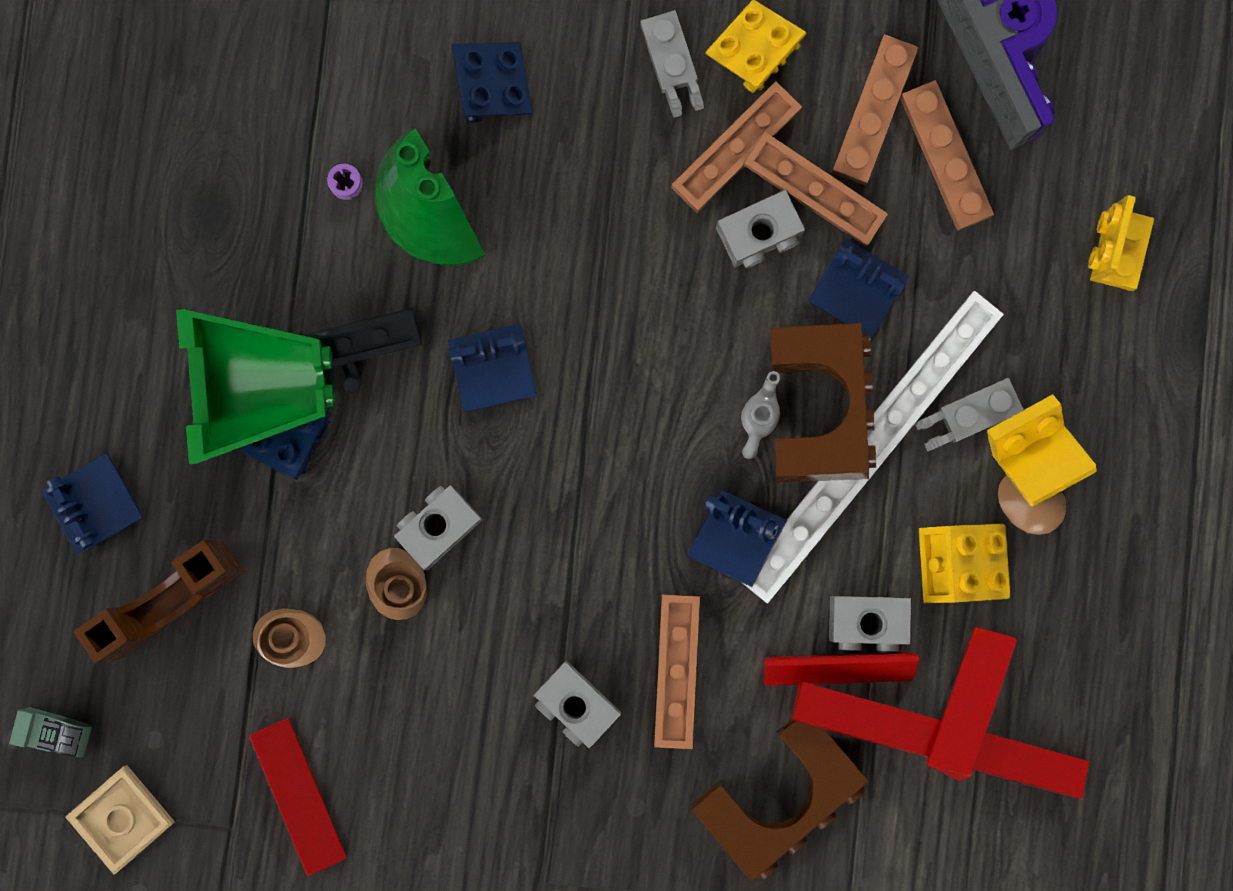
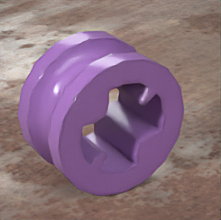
(334, 186)

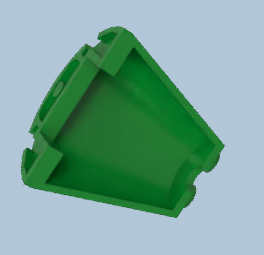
(421, 207)
(249, 382)

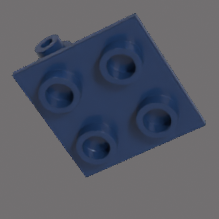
(491, 80)
(858, 288)
(492, 367)
(289, 449)
(91, 504)
(736, 537)

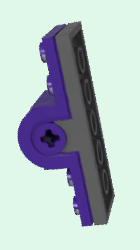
(999, 45)

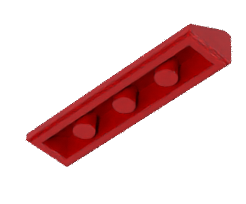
(840, 668)
(971, 703)
(298, 797)

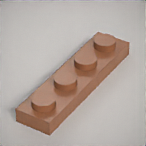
(874, 110)
(726, 155)
(946, 155)
(815, 188)
(677, 671)

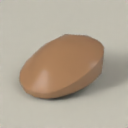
(1032, 519)
(396, 584)
(289, 638)

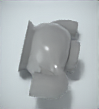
(761, 415)

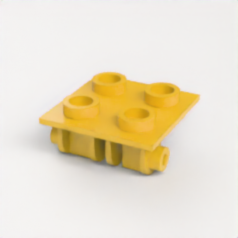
(756, 44)

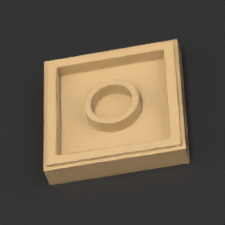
(120, 819)

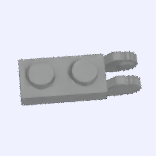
(671, 59)
(973, 413)

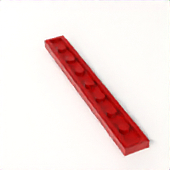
(917, 732)

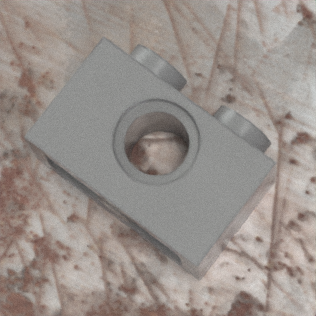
(775, 213)
(459, 520)
(892, 615)
(599, 710)

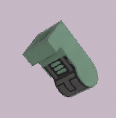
(50, 732)

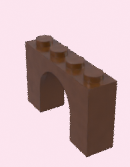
(840, 353)
(197, 577)
(759, 845)

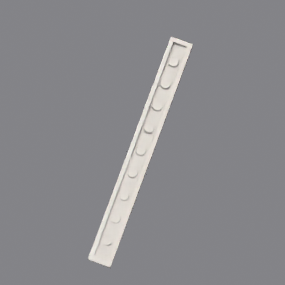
(891, 423)

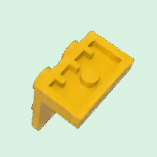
(1121, 246)
(1039, 451)
(964, 563)

